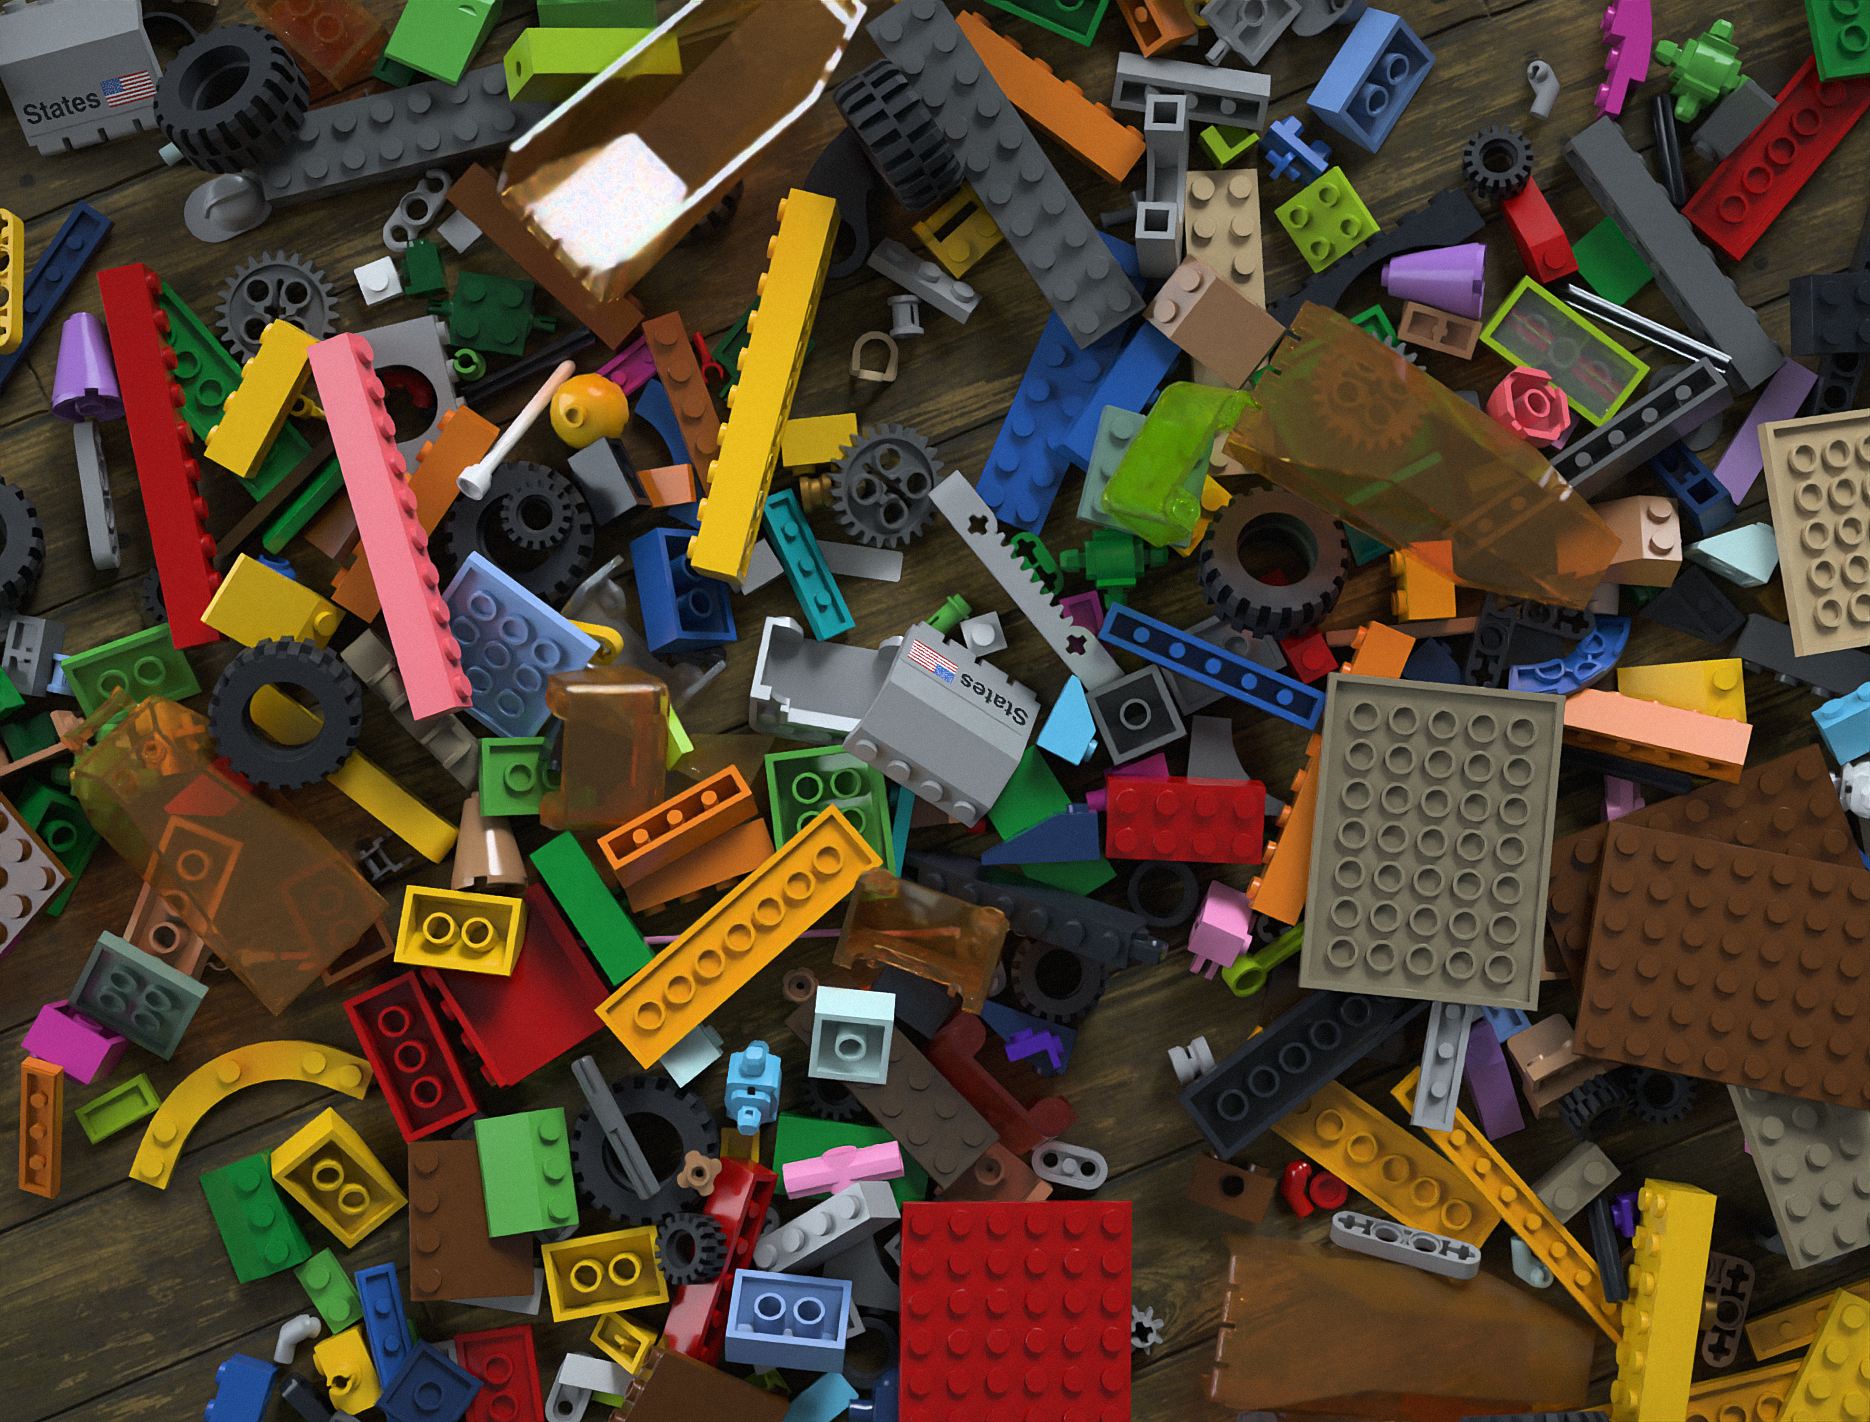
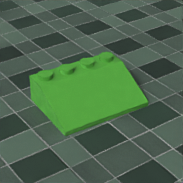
(812, 779)

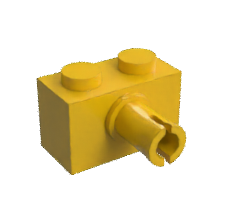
(349, 1369)

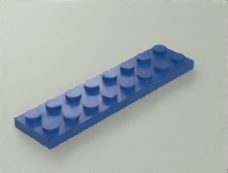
(1023, 465)

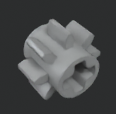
(1151, 1335)

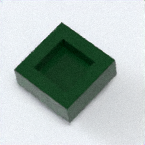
(393, 72)

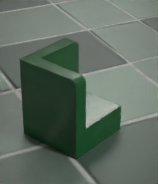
(30, 736)

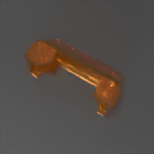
(610, 747)
(924, 935)

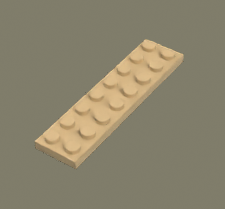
(1226, 232)

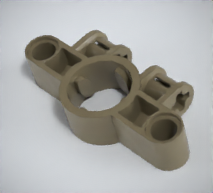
(443, 737)

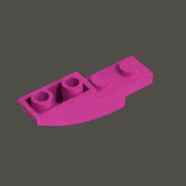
(1630, 30)

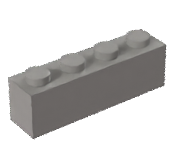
(1211, 92)
(828, 1229)

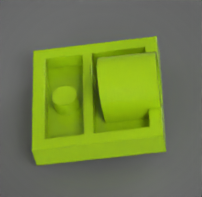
(1327, 220)

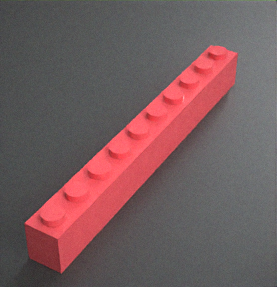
(390, 527)

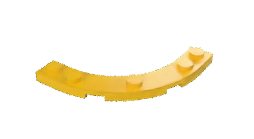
(230, 1072)

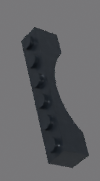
(1444, 224)

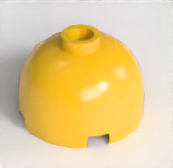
(588, 410)

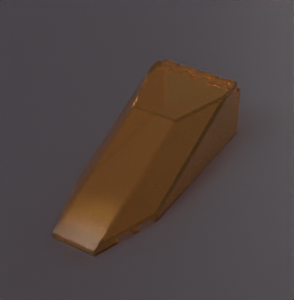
(670, 131)
(1417, 467)
(1387, 1339)

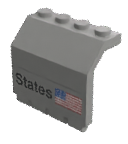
(77, 71)
(946, 725)

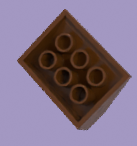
(450, 1230)

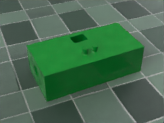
(1030, 797)
(593, 907)
(809, 1136)

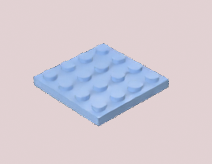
(510, 647)

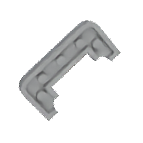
(813, 687)

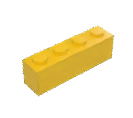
(263, 400)

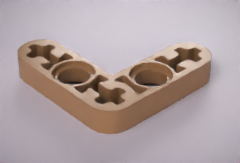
(1717, 1277)

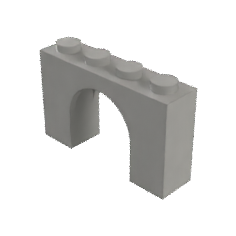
(1162, 214)
(421, 346)

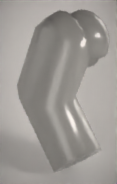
(1545, 87)
(294, 1332)

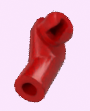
(413, 382)
(1293, 1185)

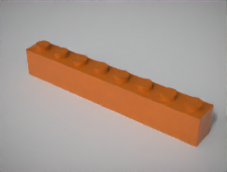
(1284, 879)

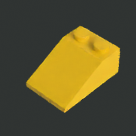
(265, 604)
(1706, 686)
(337, 1178)

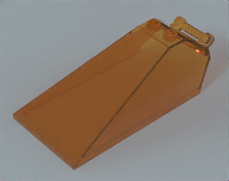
(218, 848)

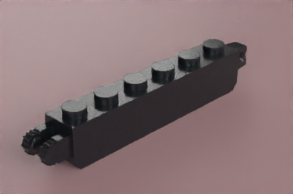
(1040, 908)

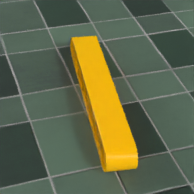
(359, 777)

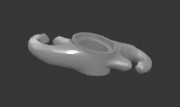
(400, 216)

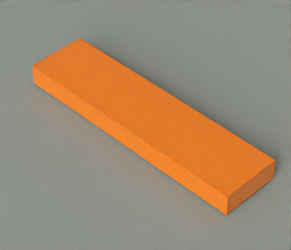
(41, 1127)

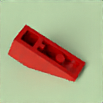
(1538, 236)
(1307, 654)

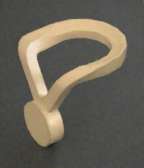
(891, 371)

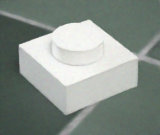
(379, 281)
(983, 634)

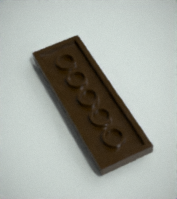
(916, 1103)

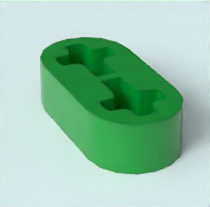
(1043, 560)

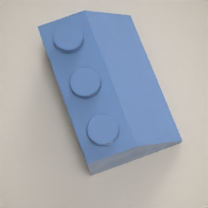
(1372, 79)
(788, 1321)

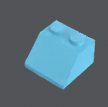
(1069, 726)

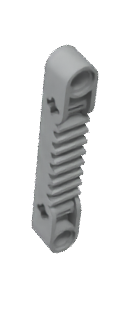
(959, 505)

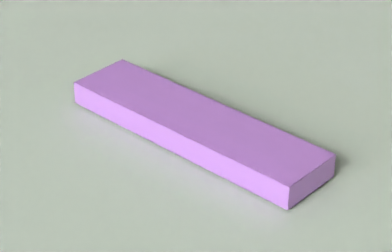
(1777, 402)

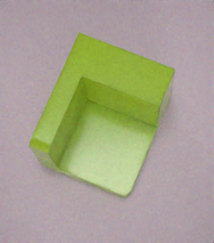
(1226, 144)

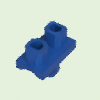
(1291, 154)

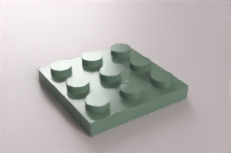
(1113, 437)
(137, 995)

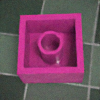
(76, 1043)

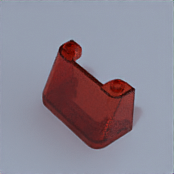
(1020, 1126)

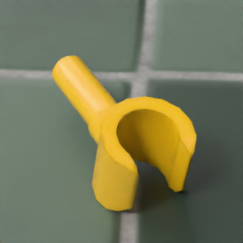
(309, 410)

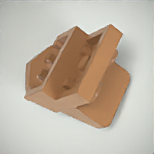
(1547, 1065)

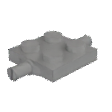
(1247, 26)

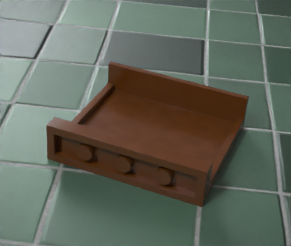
(687, 1390)

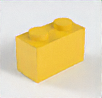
(814, 441)

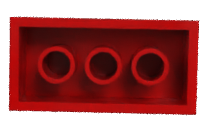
(1183, 819)
(413, 1055)

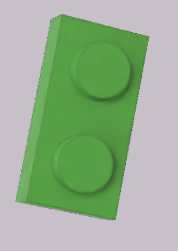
(330, 1290)

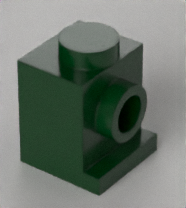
(424, 270)

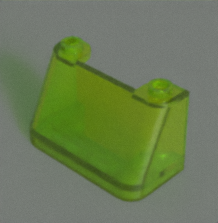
(1148, 482)

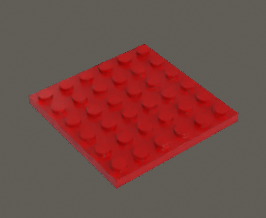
(1015, 1311)

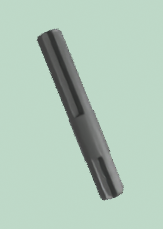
(615, 1127)

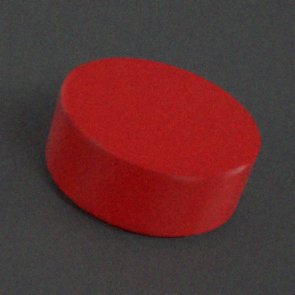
(1327, 1190)

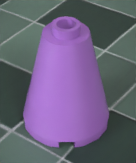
(1440, 278)
(86, 373)

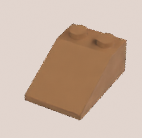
(1214, 321)
(1649, 539)

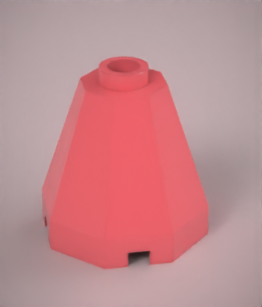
(1529, 406)

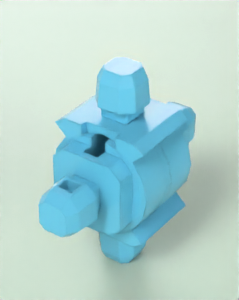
(753, 1087)

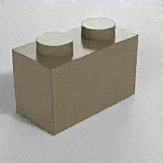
(1575, 1180)

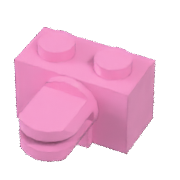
(1220, 929)

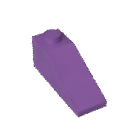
(1490, 1083)

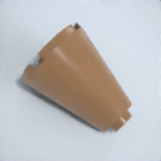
(487, 854)

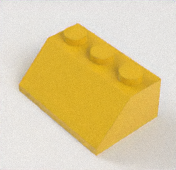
(461, 930)
(605, 1273)

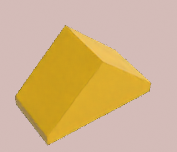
(624, 1339)

